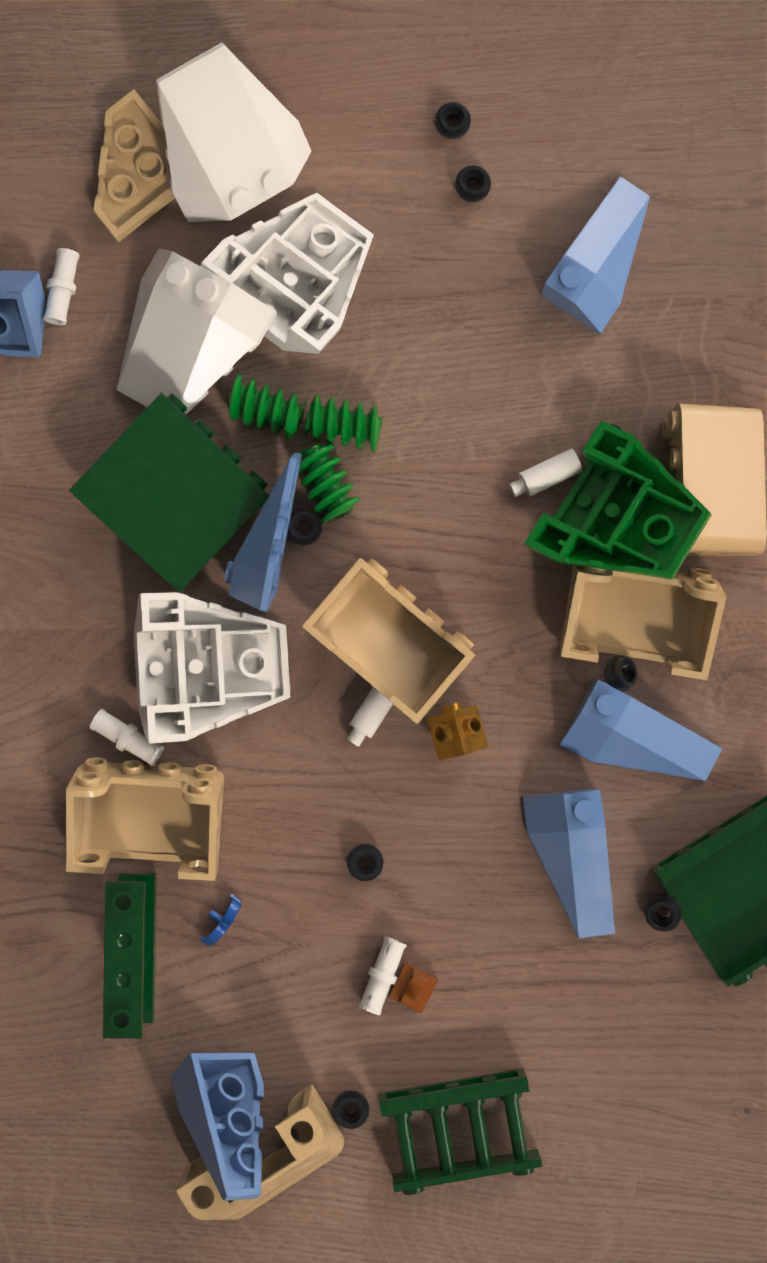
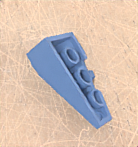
(597, 264)
(21, 313)
(259, 561)
(631, 735)
(573, 850)
(222, 1111)

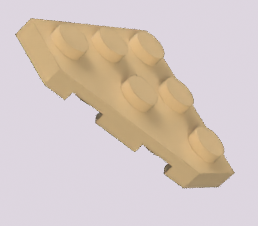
(131, 167)

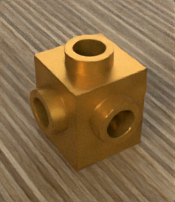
(457, 731)

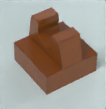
(413, 987)

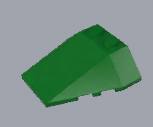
(622, 512)

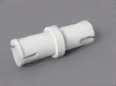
(61, 286)
(126, 737)
(382, 975)

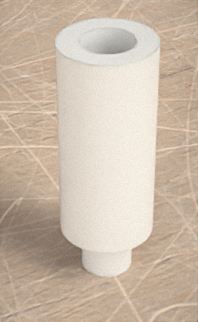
(547, 474)
(369, 716)

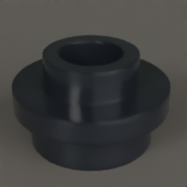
(452, 110)
(477, 174)
(304, 515)
(620, 672)
(360, 873)
(663, 923)
(347, 1120)

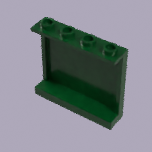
(170, 491)
(724, 892)

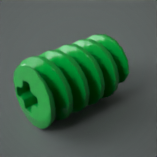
(265, 407)
(344, 423)
(326, 483)

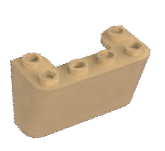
(723, 466)
(644, 618)
(390, 639)
(144, 815)
(317, 1144)

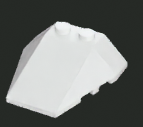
(226, 137)
(299, 267)
(187, 331)
(203, 665)

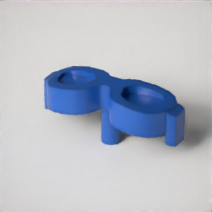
(224, 922)

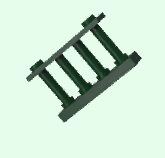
(129, 955)
(436, 1099)

